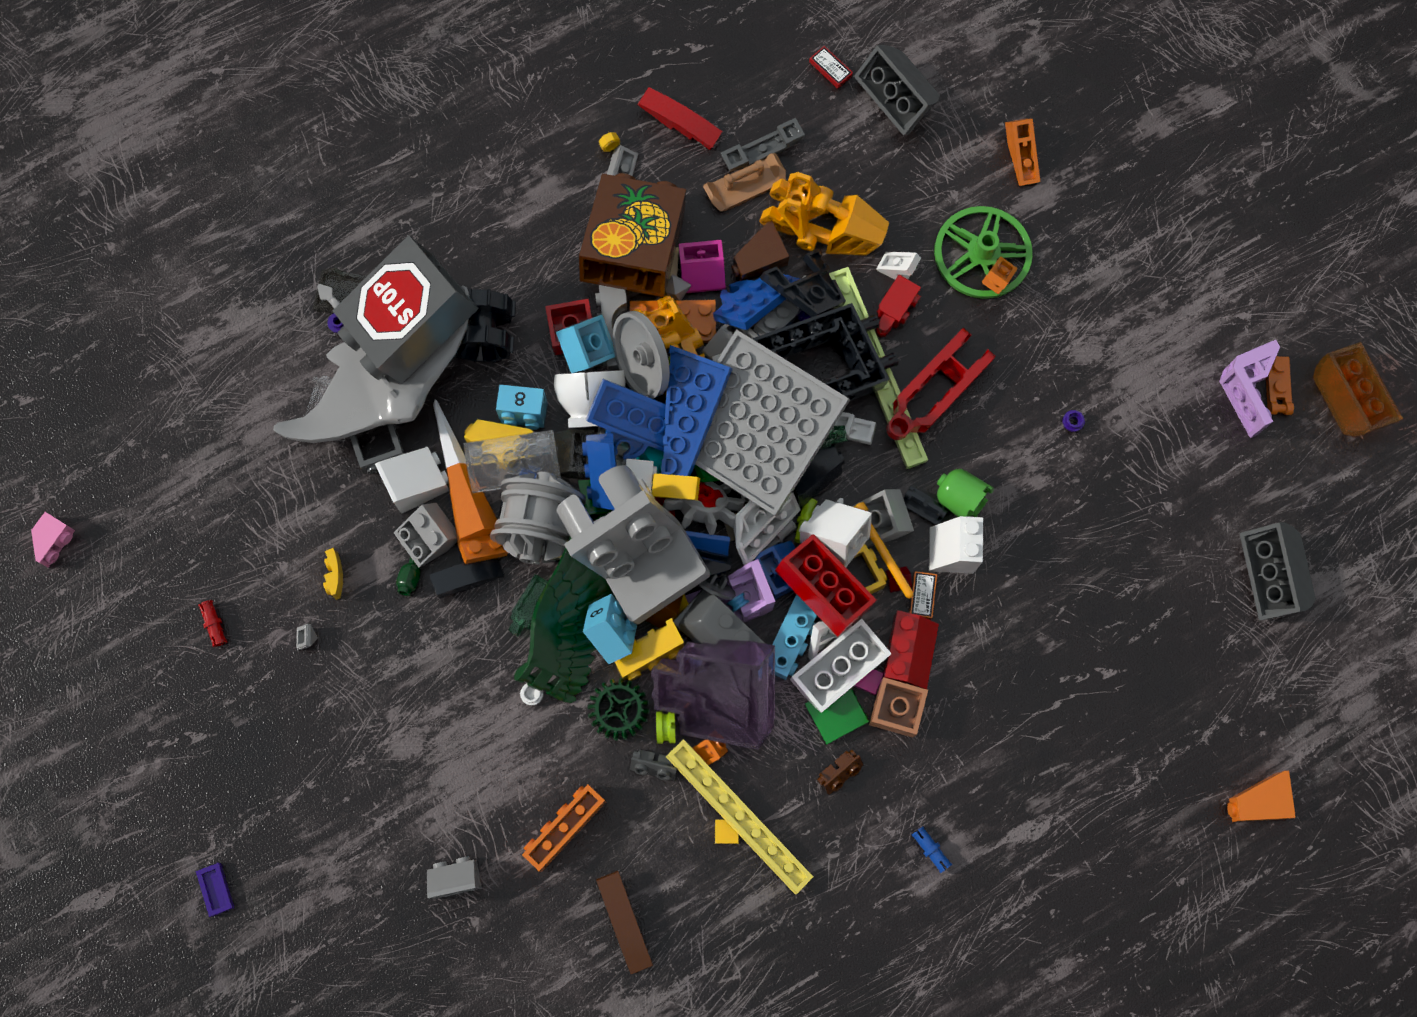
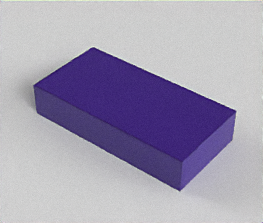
(215, 889)

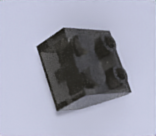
(571, 452)

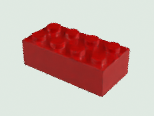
(825, 585)

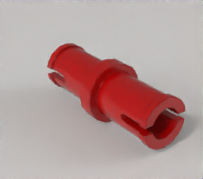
(212, 623)

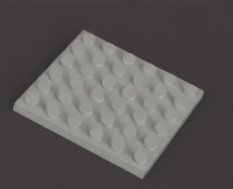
(767, 423)

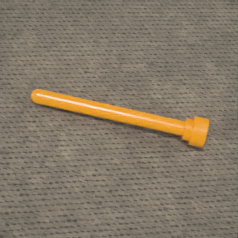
(886, 556)

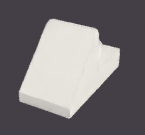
(898, 264)

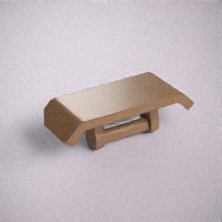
(745, 183)

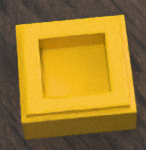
(725, 833)

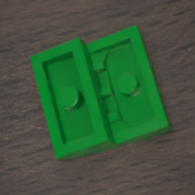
(840, 717)

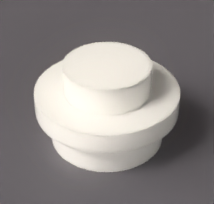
(530, 695)

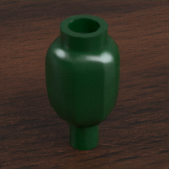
(408, 578)

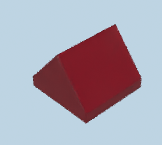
(892, 584)

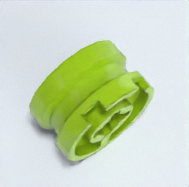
(665, 727)

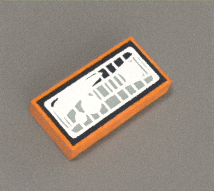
(924, 594)

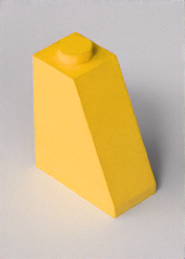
(490, 430)

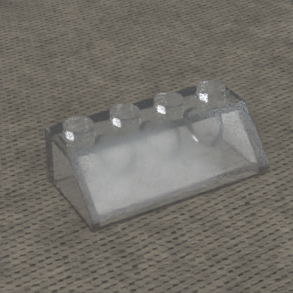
(509, 457)

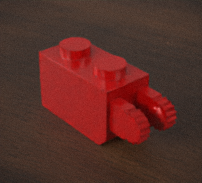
(896, 304)

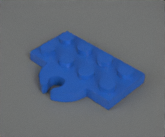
(748, 302)
(630, 417)

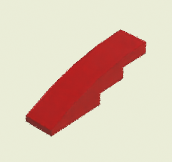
(680, 117)

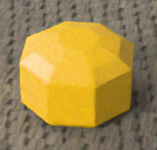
(609, 142)

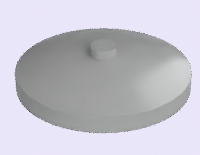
(641, 354)

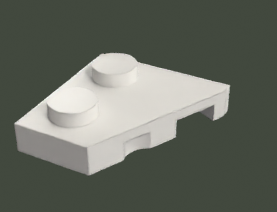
(821, 637)

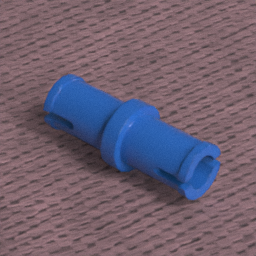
(931, 849)

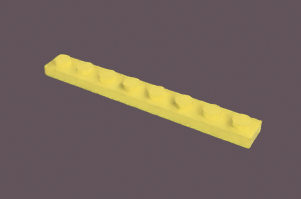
(739, 817)

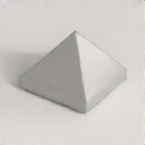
(677, 287)
(305, 636)

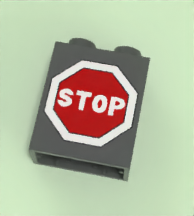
(403, 311)

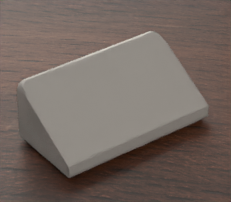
(622, 161)

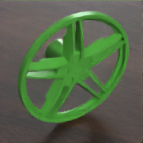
(982, 250)

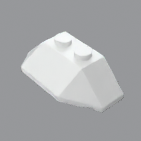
(757, 527)

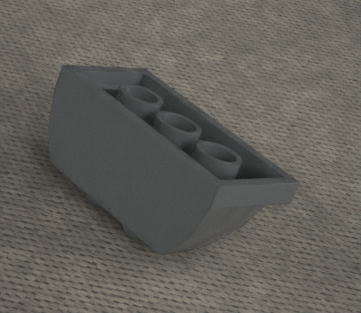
(897, 87)
(1278, 570)
(709, 620)

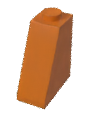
(1264, 801)

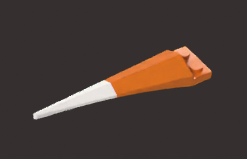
(471, 511)

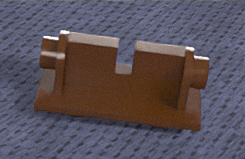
(833, 779)

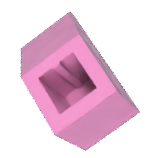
(49, 538)

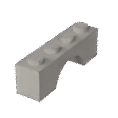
(612, 305)

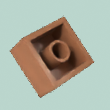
(898, 707)

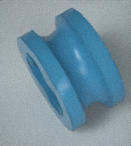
(737, 602)

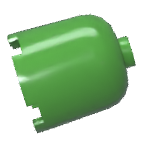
(963, 493)

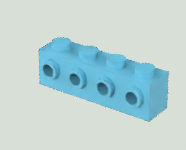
(791, 637)

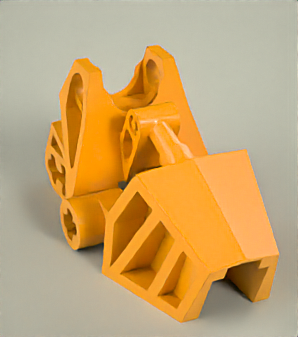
(855, 232)
(674, 327)

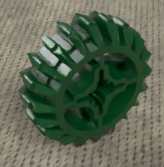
(628, 726)

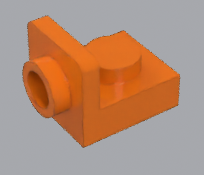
(710, 750)

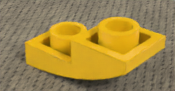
(334, 579)

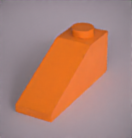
(1023, 150)

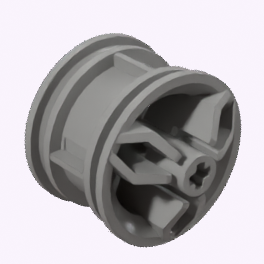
(530, 519)

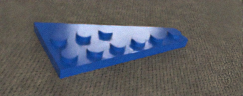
(690, 407)

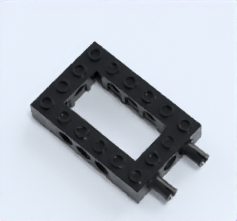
(851, 334)

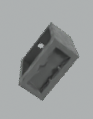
(368, 466)

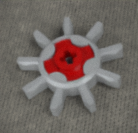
(711, 506)

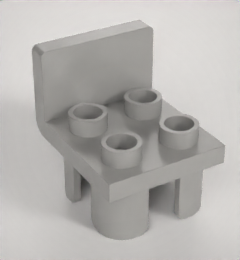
(634, 547)

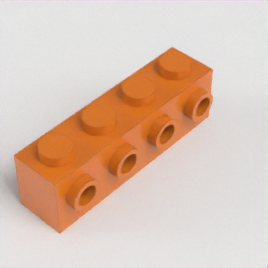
(564, 828)

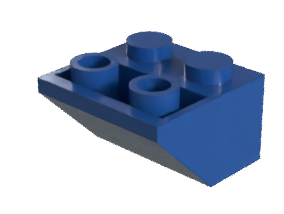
(769, 560)

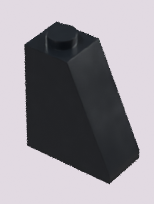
(820, 473)

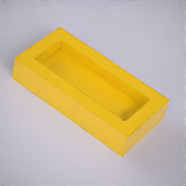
(675, 487)

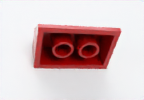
(911, 649)

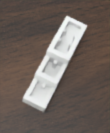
(857, 429)

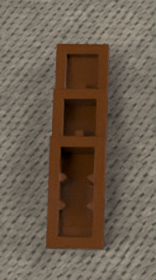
(624, 922)

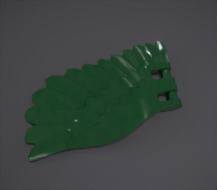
(557, 631)

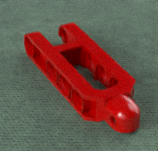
(901, 424)

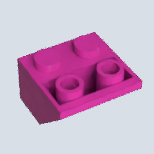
(702, 265)

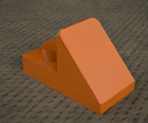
(999, 275)

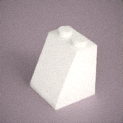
(413, 478)
(839, 529)
(956, 545)

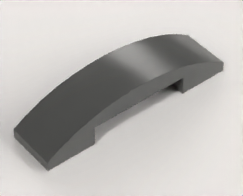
(775, 142)

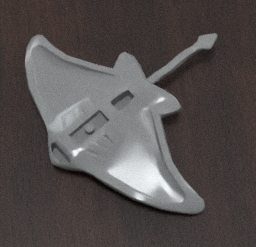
(360, 401)

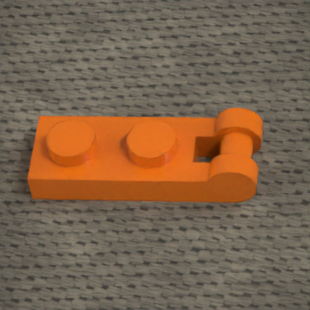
(1279, 387)

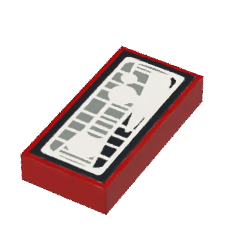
(831, 67)

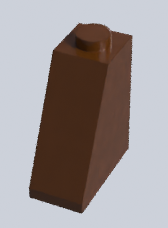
(760, 254)

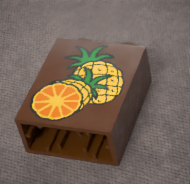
(632, 234)

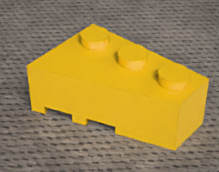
(650, 650)

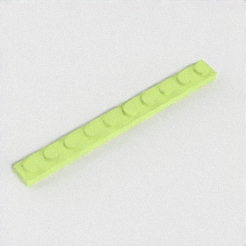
(910, 446)

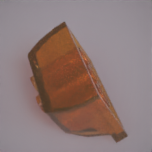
(1355, 391)

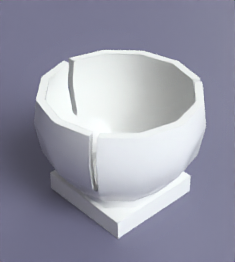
(578, 392)

